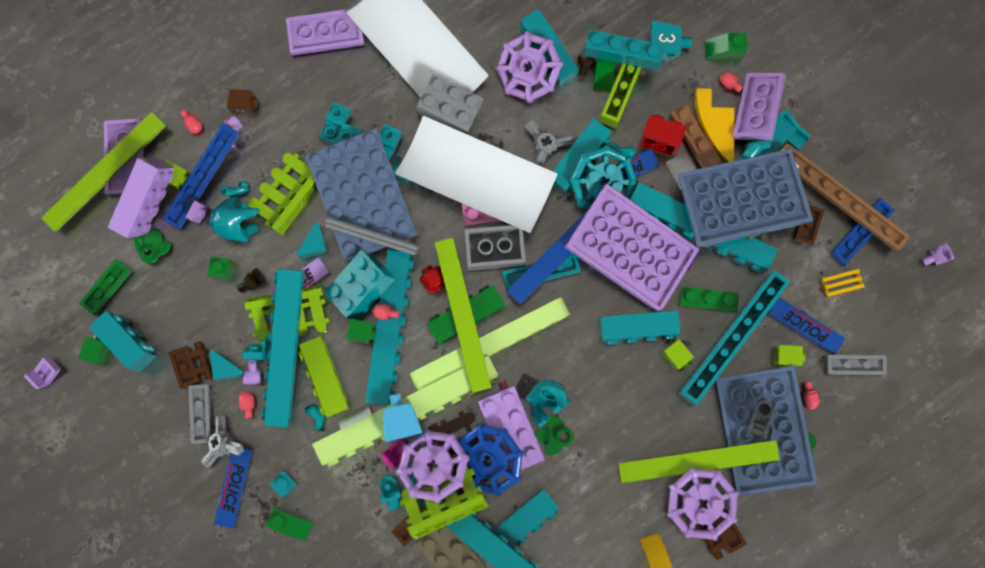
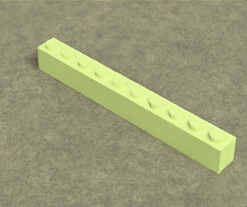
(371, 428)

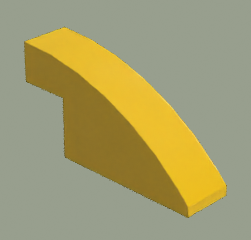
(716, 124)
(655, 552)

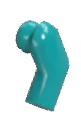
(755, 148)
(631, 151)
(230, 191)
(314, 412)

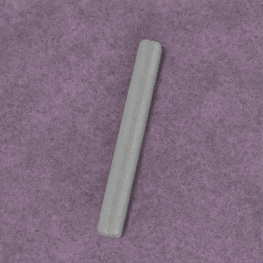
(371, 236)

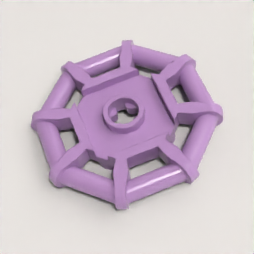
(538, 63)
(440, 474)
(691, 502)

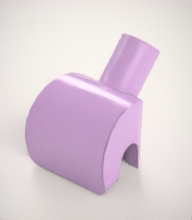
(939, 255)
(252, 375)

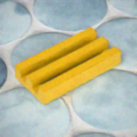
(858, 278)

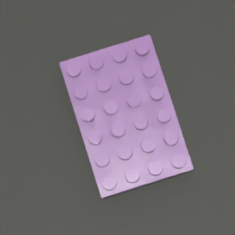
(632, 248)

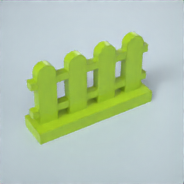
(290, 207)
(315, 302)
(438, 518)

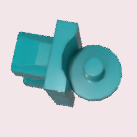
(390, 492)

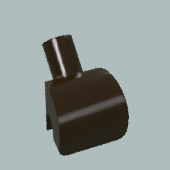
(585, 64)
(252, 280)

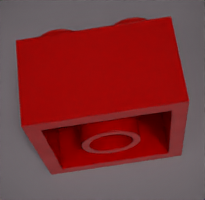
(662, 135)

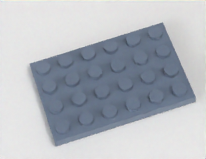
(361, 190)
(744, 198)
(788, 427)

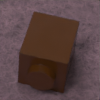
(241, 101)

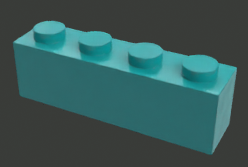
(539, 26)
(624, 50)
(590, 140)
(640, 326)
(527, 518)

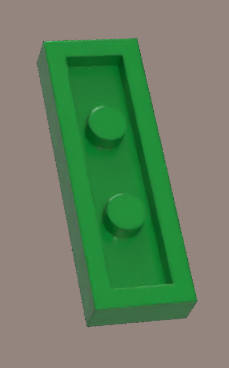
(105, 287)
(709, 299)

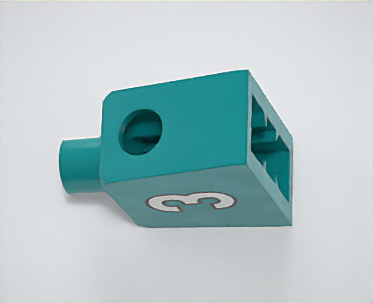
(671, 37)

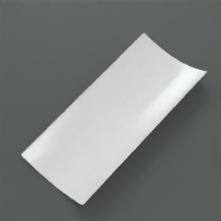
(417, 43)
(477, 174)

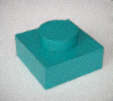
(283, 483)

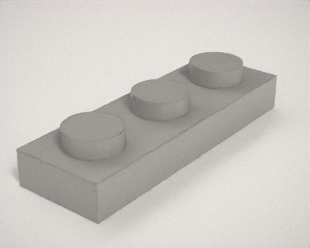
(856, 365)
(200, 413)

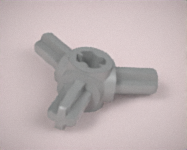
(540, 138)
(221, 443)

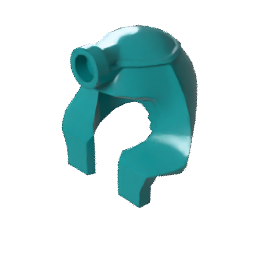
(227, 217)
(548, 395)

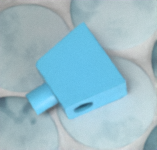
(400, 420)

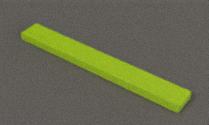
(103, 172)
(463, 315)
(704, 460)

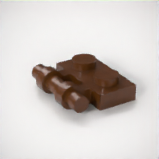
(184, 365)
(730, 538)

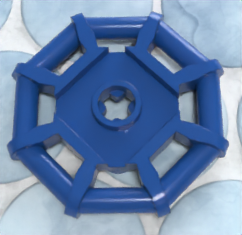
(500, 458)

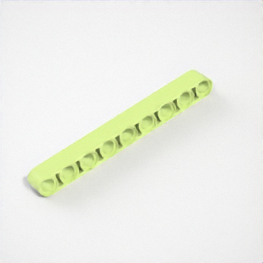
(493, 342)

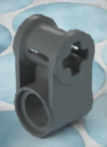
(760, 420)

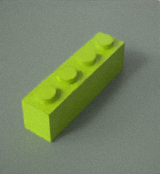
(619, 95)
(324, 377)

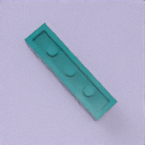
(568, 267)

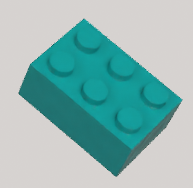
(359, 285)
(123, 341)

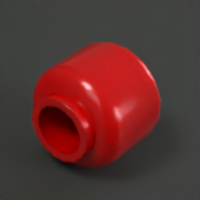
(432, 279)

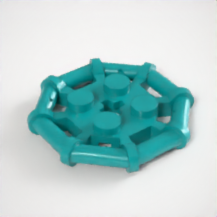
(601, 169)

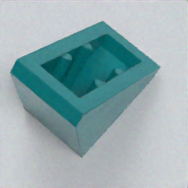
(313, 244)
(223, 368)

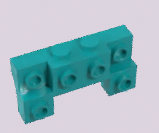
(336, 130)
(786, 131)

